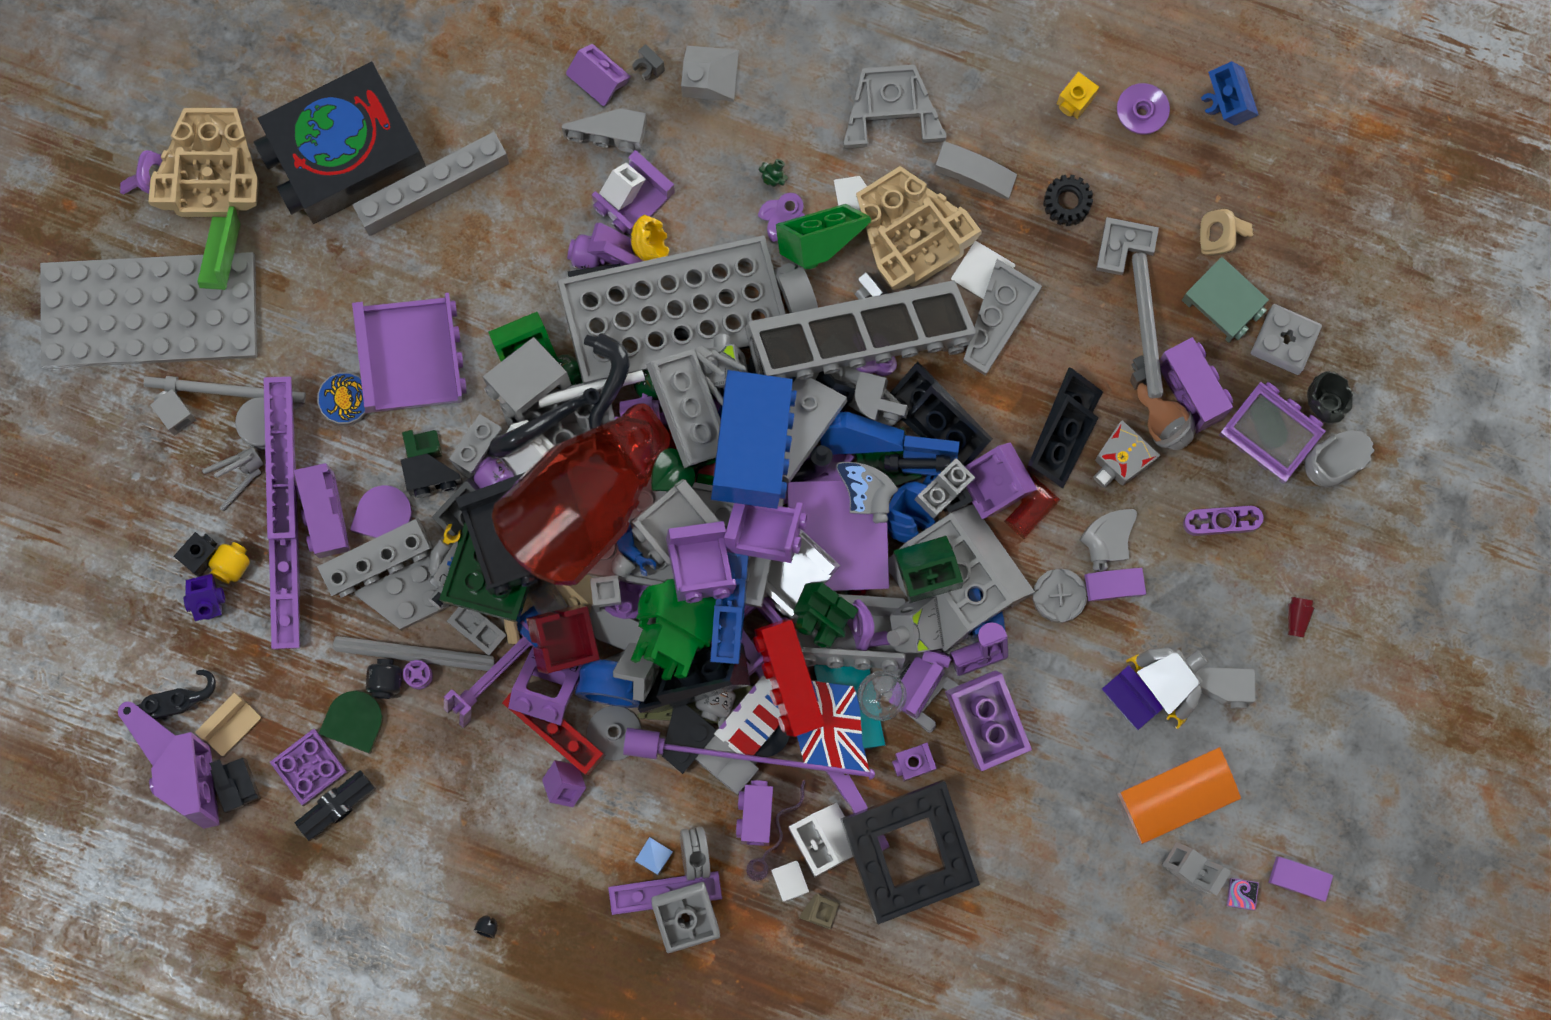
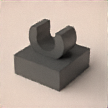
(651, 61)
(1139, 374)

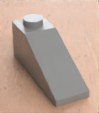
(1229, 685)

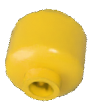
(229, 562)

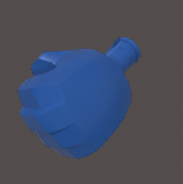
(906, 513)

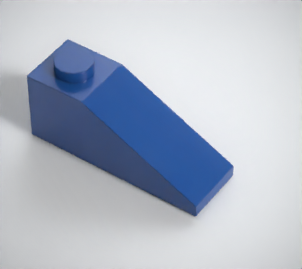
(858, 434)

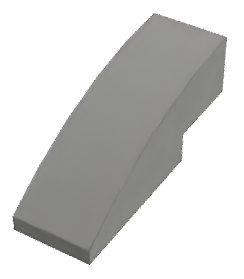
(975, 170)

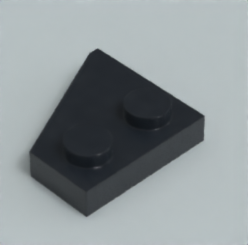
(686, 730)

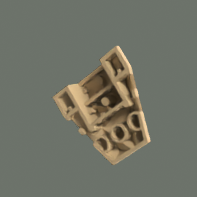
(205, 166)
(913, 228)

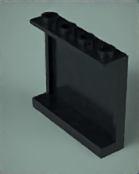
(497, 564)

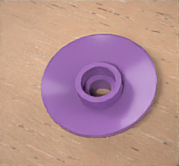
(1143, 97)

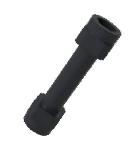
(894, 463)

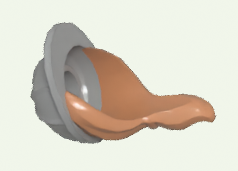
(1168, 421)

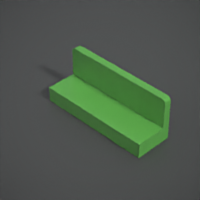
(219, 251)

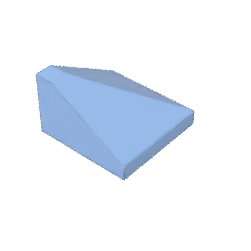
(653, 856)

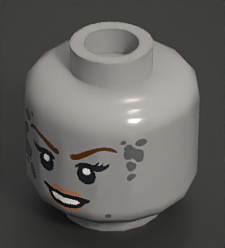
(717, 706)

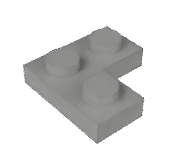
(1121, 237)

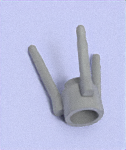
(709, 363)
(247, 461)

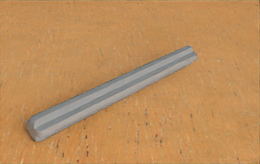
(1147, 325)
(412, 653)

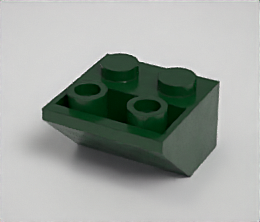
(928, 569)

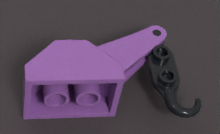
(181, 761)

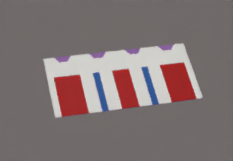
(751, 720)

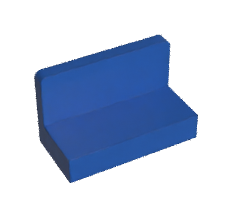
(928, 448)

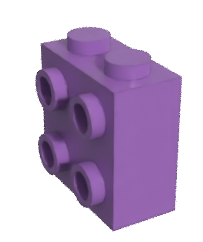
(757, 809)

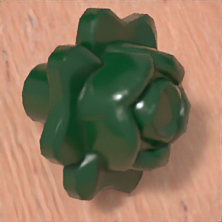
(772, 173)

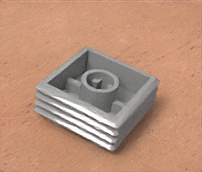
(1270, 344)
(675, 931)

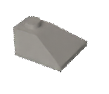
(709, 73)

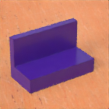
(1132, 697)

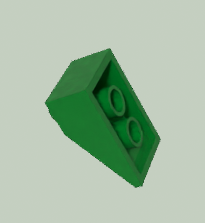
(819, 234)

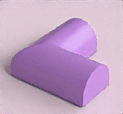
(989, 650)

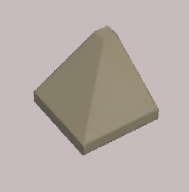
(820, 911)

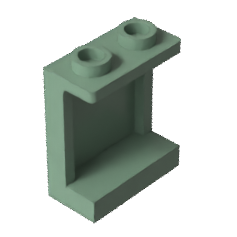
(1227, 299)

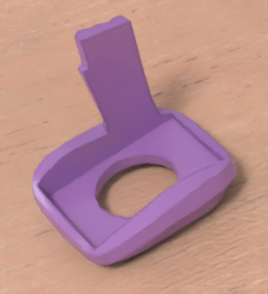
(142, 176)
(864, 629)

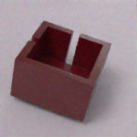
(563, 639)

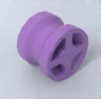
(413, 671)

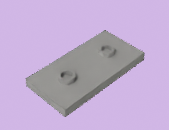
(687, 406)
(813, 414)

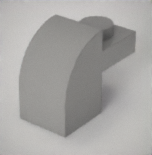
(795, 287)
(870, 395)
(1196, 869)

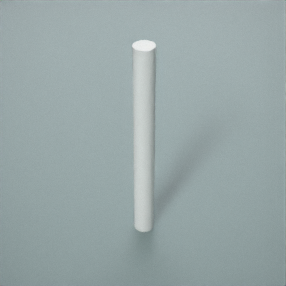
(571, 393)

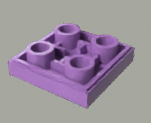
(308, 767)

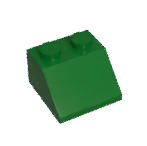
(517, 333)

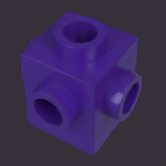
(203, 597)

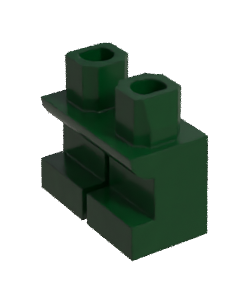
(823, 610)

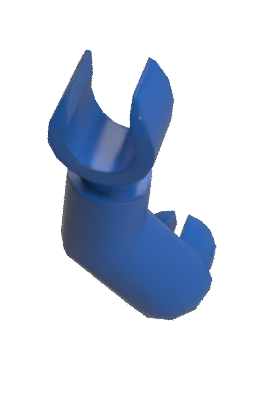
(627, 548)

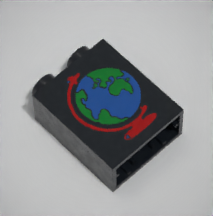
(338, 144)

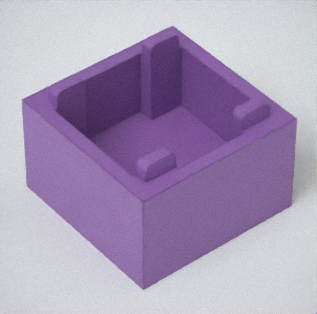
(998, 480)

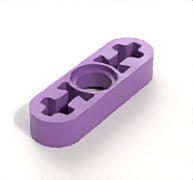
(1202, 515)

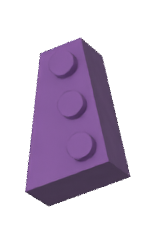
(322, 510)

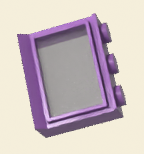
(1273, 431)

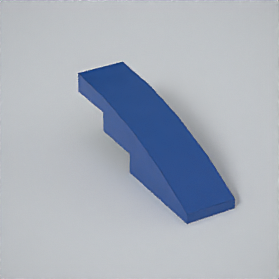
(730, 615)

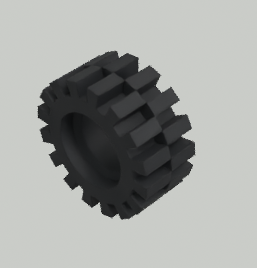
(1068, 215)

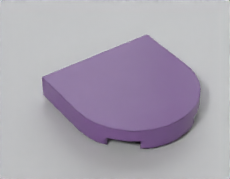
(381, 511)

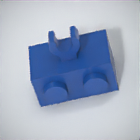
(1231, 94)

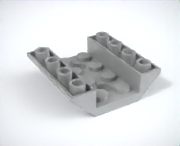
(982, 566)

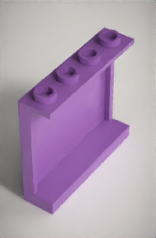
(408, 354)
(847, 537)

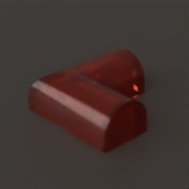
(1032, 509)

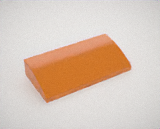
(1180, 795)

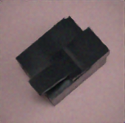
(234, 784)

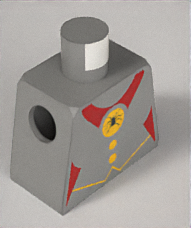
(1123, 456)

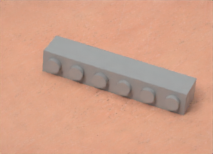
(431, 183)

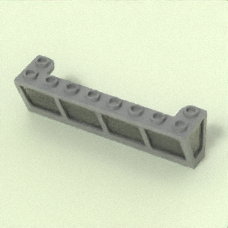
(861, 332)

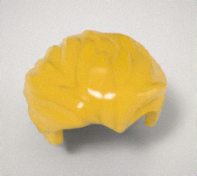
(648, 238)

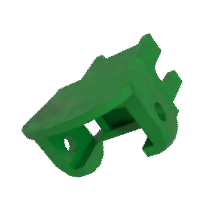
(677, 630)

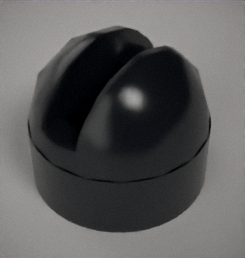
(486, 927)

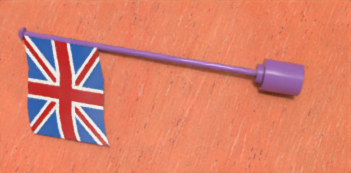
(829, 748)

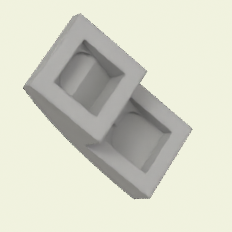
(477, 629)

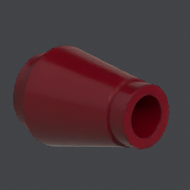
(1299, 616)

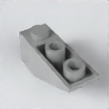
(613, 128)

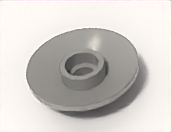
(600, 725)

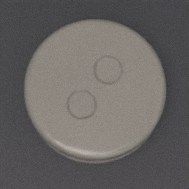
(251, 423)
(695, 853)

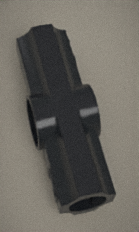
(334, 805)

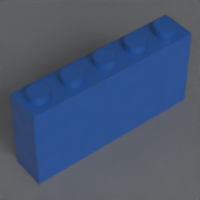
(753, 440)

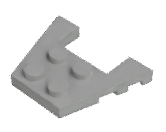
(891, 94)

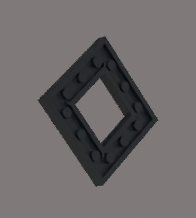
(862, 835)

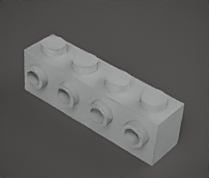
(375, 557)

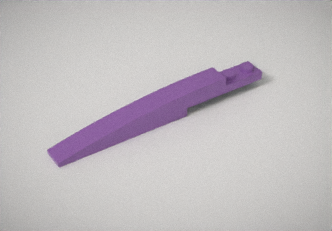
(282, 513)

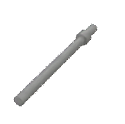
(212, 388)

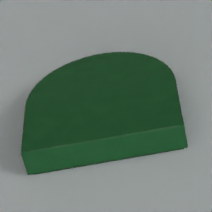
(353, 721)

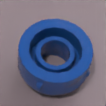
(600, 686)

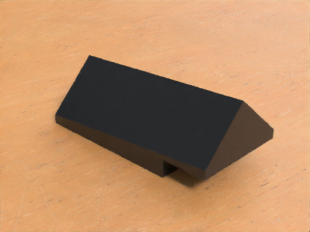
(938, 415)
(1065, 429)
(702, 681)

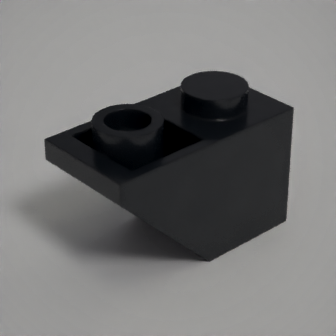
(427, 474)

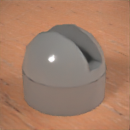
(621, 566)

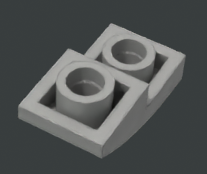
(944, 488)

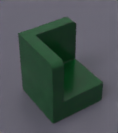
(422, 443)

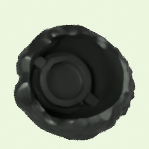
(1330, 397)

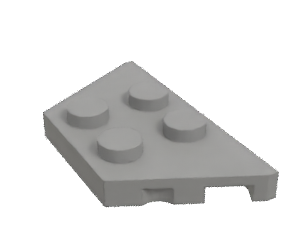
(403, 595)

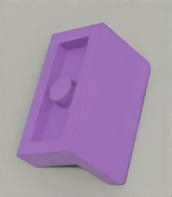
(597, 74)
(611, 246)
(920, 684)

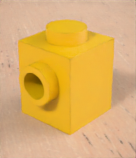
(1077, 95)

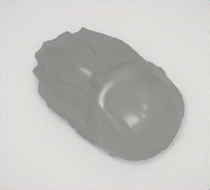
(1338, 458)

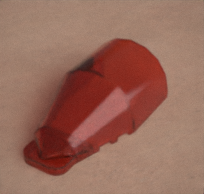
(580, 497)

